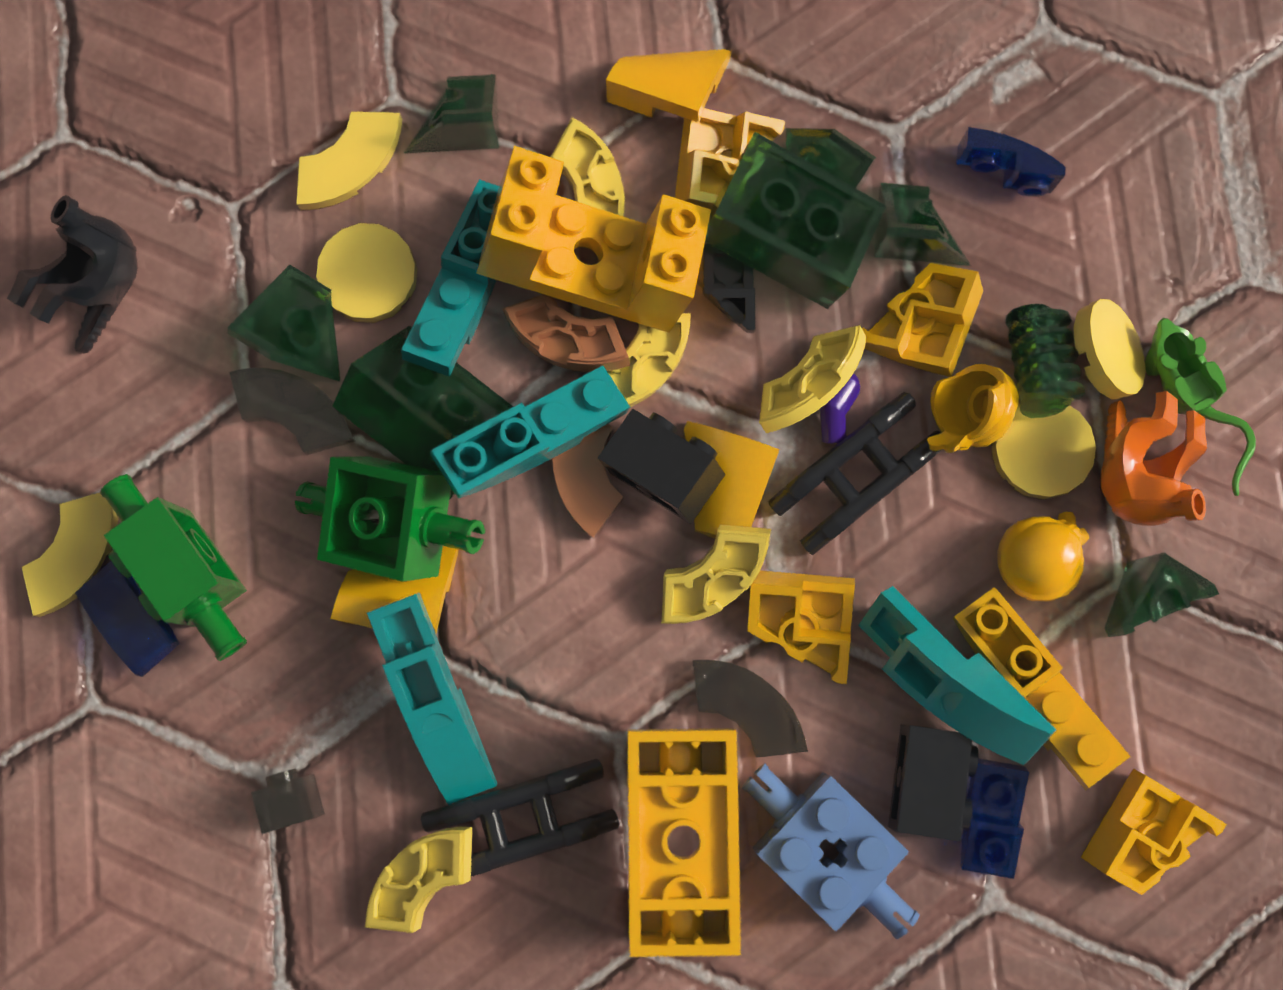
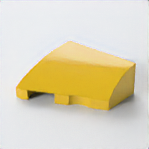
(667, 81)
(712, 150)
(929, 320)
(746, 471)
(367, 592)
(805, 617)
(1147, 833)

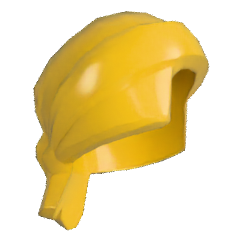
(972, 408)
(1042, 556)

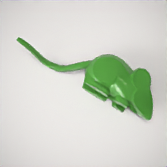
(1193, 381)

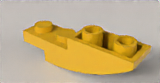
(1023, 660)

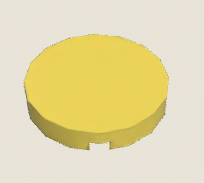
(367, 272)
(1111, 348)
(1046, 453)

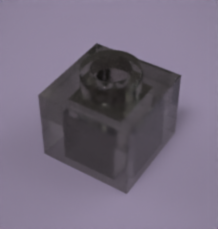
(287, 800)

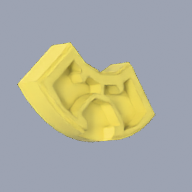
(350, 162)
(591, 168)
(652, 360)
(814, 380)
(73, 555)
(717, 577)
(415, 877)

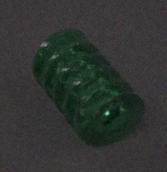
(1043, 359)

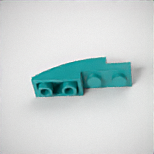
(458, 293)
(529, 433)
(956, 690)
(430, 699)

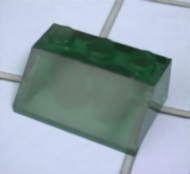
(793, 221)
(412, 406)

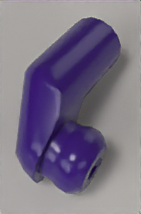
(834, 412)

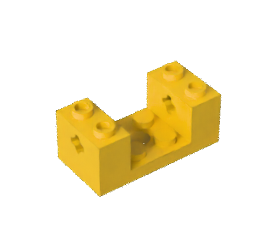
(642, 269)
(691, 900)

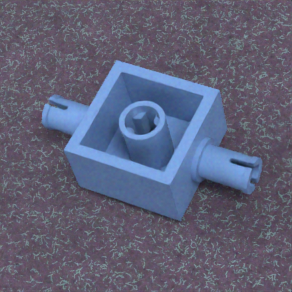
(864, 849)

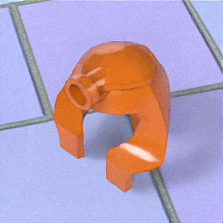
(1151, 489)

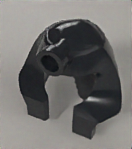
(91, 272)

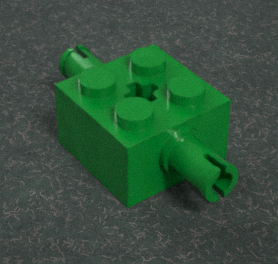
(386, 518)
(173, 565)

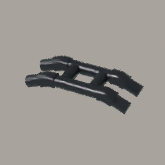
(827, 470)
(538, 793)

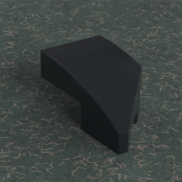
(729, 286)

